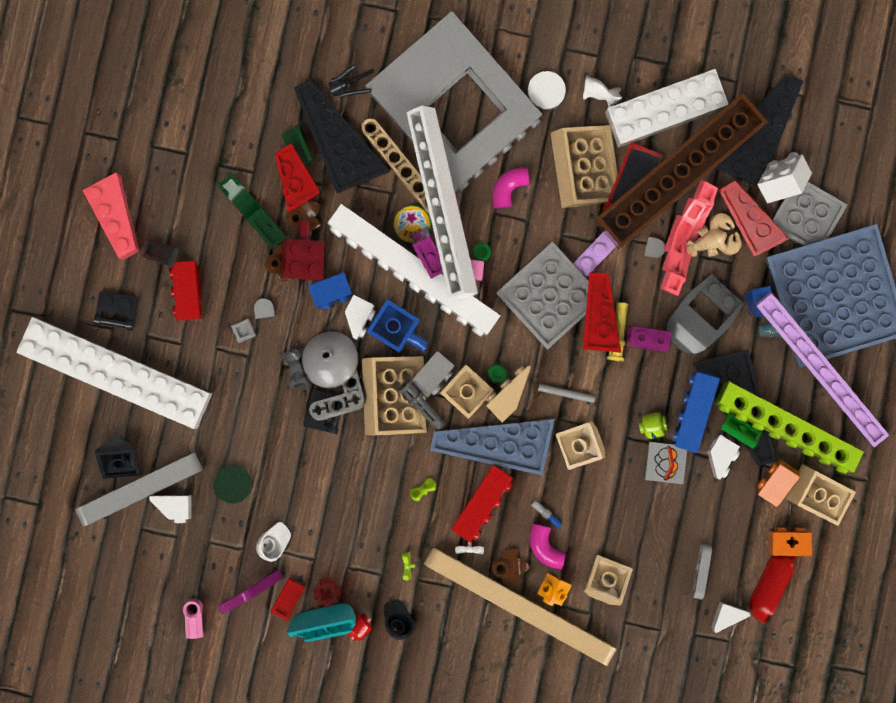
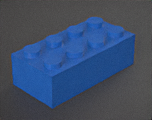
(697, 410)

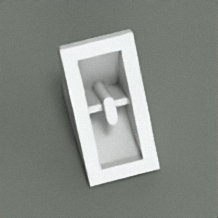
(727, 616)

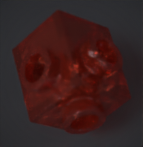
(321, 597)

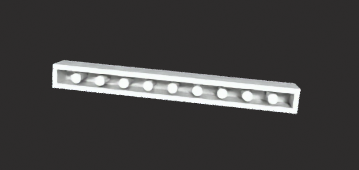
(442, 203)

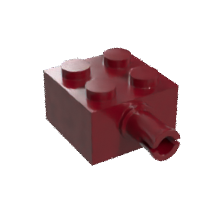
(302, 257)

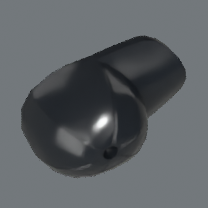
(398, 618)

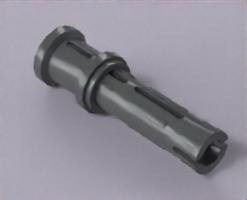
(416, 398)

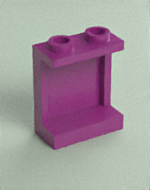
(427, 251)
(648, 339)

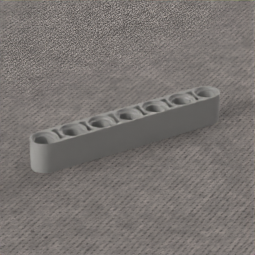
(139, 489)

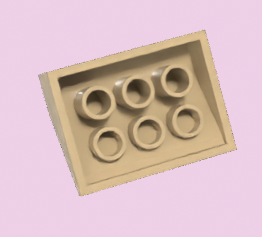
(584, 164)
(384, 407)

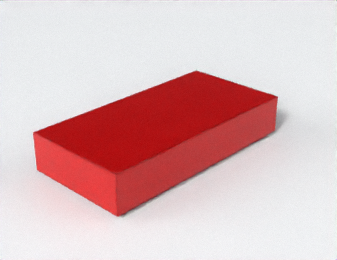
(288, 599)

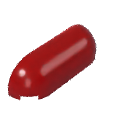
(771, 586)

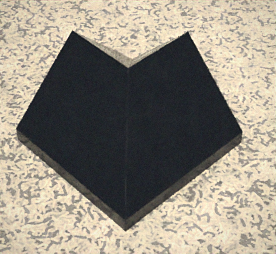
(117, 459)

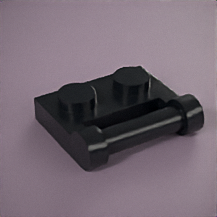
(116, 304)
(320, 425)

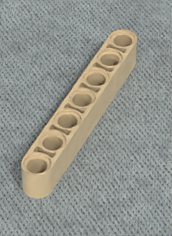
(399, 166)

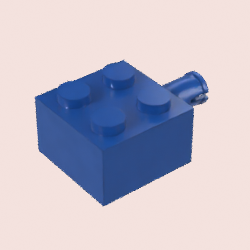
(396, 328)

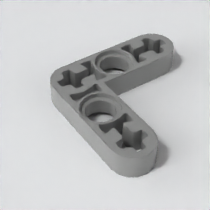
(350, 392)

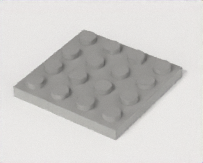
(547, 295)

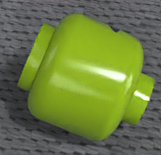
(654, 425)

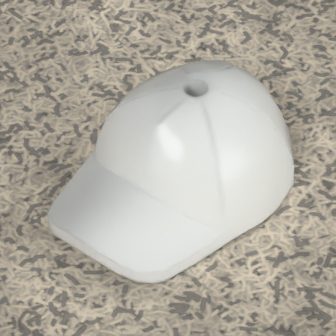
(273, 542)

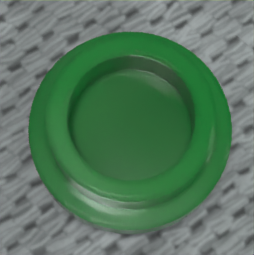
(481, 252)
(497, 373)

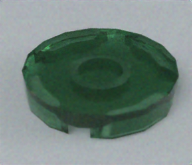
(232, 484)

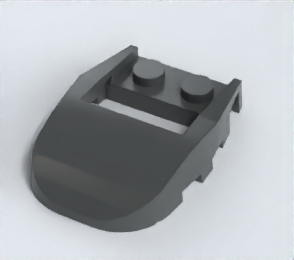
(689, 329)

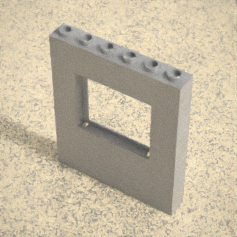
(433, 68)

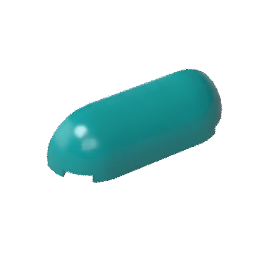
(323, 623)

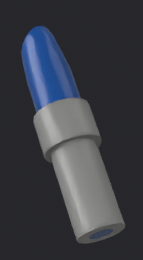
(546, 514)

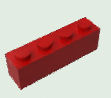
(481, 503)

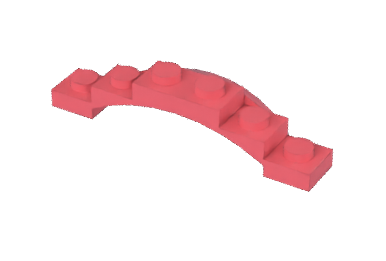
(684, 230)

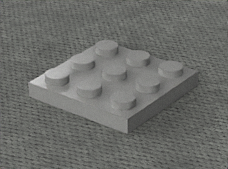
(809, 215)

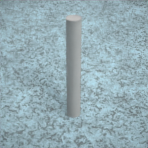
(566, 393)

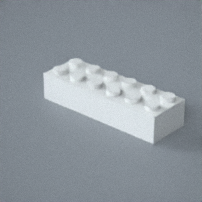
(666, 108)

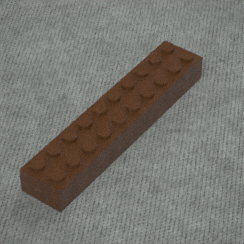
(680, 171)

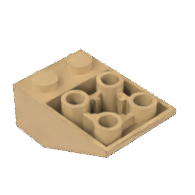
(507, 400)

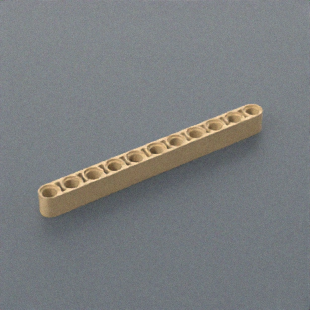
(520, 606)

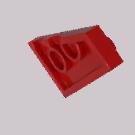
(295, 178)

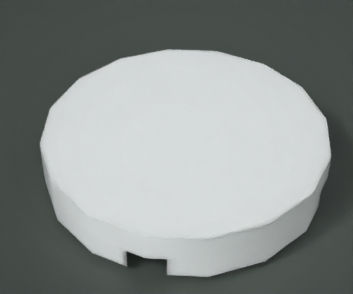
(546, 90)

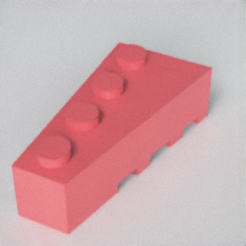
(112, 211)

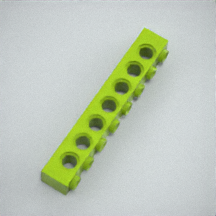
(849, 454)

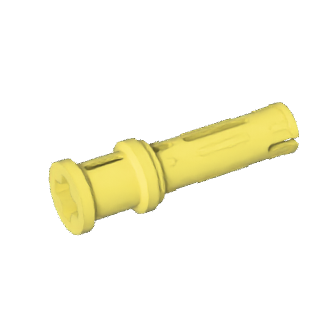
(621, 315)

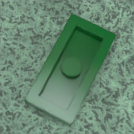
(741, 430)

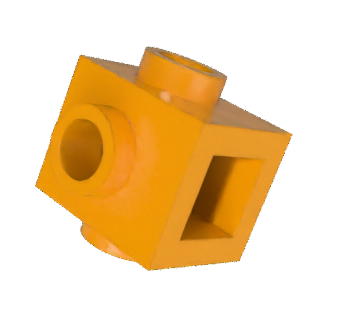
(554, 590)

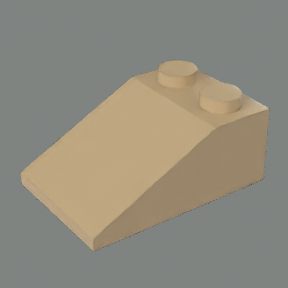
(820, 495)

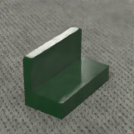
(296, 139)

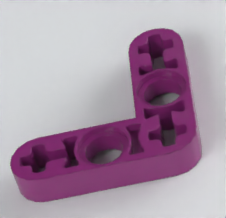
(251, 592)

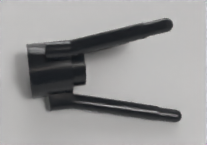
(339, 85)

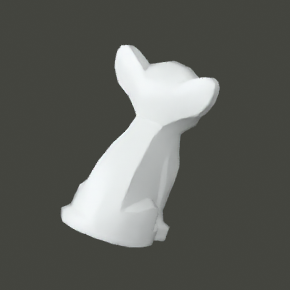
(597, 89)

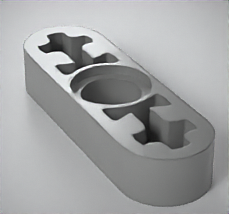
(702, 571)

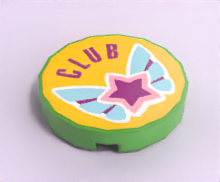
(409, 221)

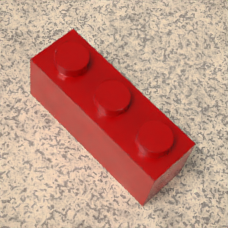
(186, 291)

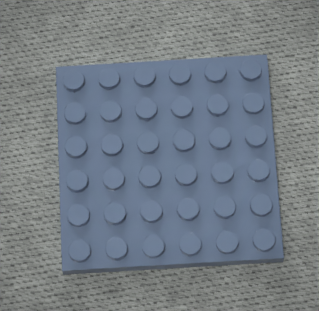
(838, 291)

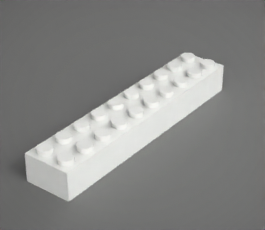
(409, 267)
(114, 373)

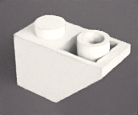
(358, 314)
(721, 454)

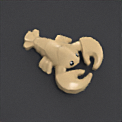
(716, 238)

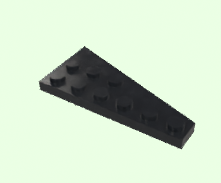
(342, 149)
(754, 155)
(739, 370)

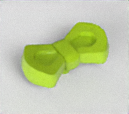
(417, 493)
(406, 556)

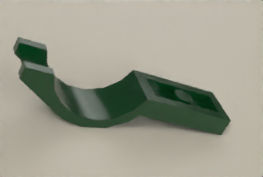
(251, 210)

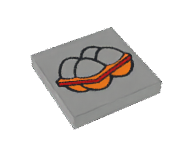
(665, 463)

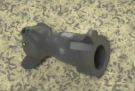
(298, 379)

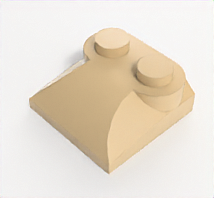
(466, 391)
(581, 445)
(608, 581)

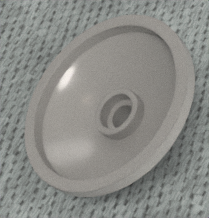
(337, 367)

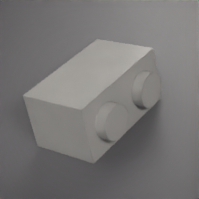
(432, 374)

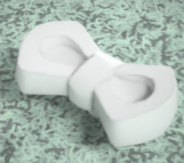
(462, 549)

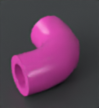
(506, 184)
(543, 550)

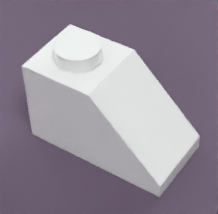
(173, 506)

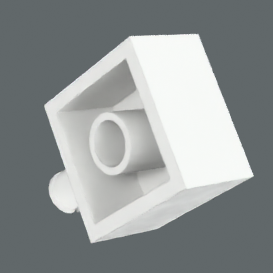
(784, 178)

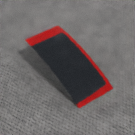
(636, 165)

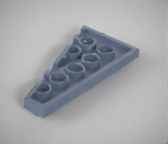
(512, 445)

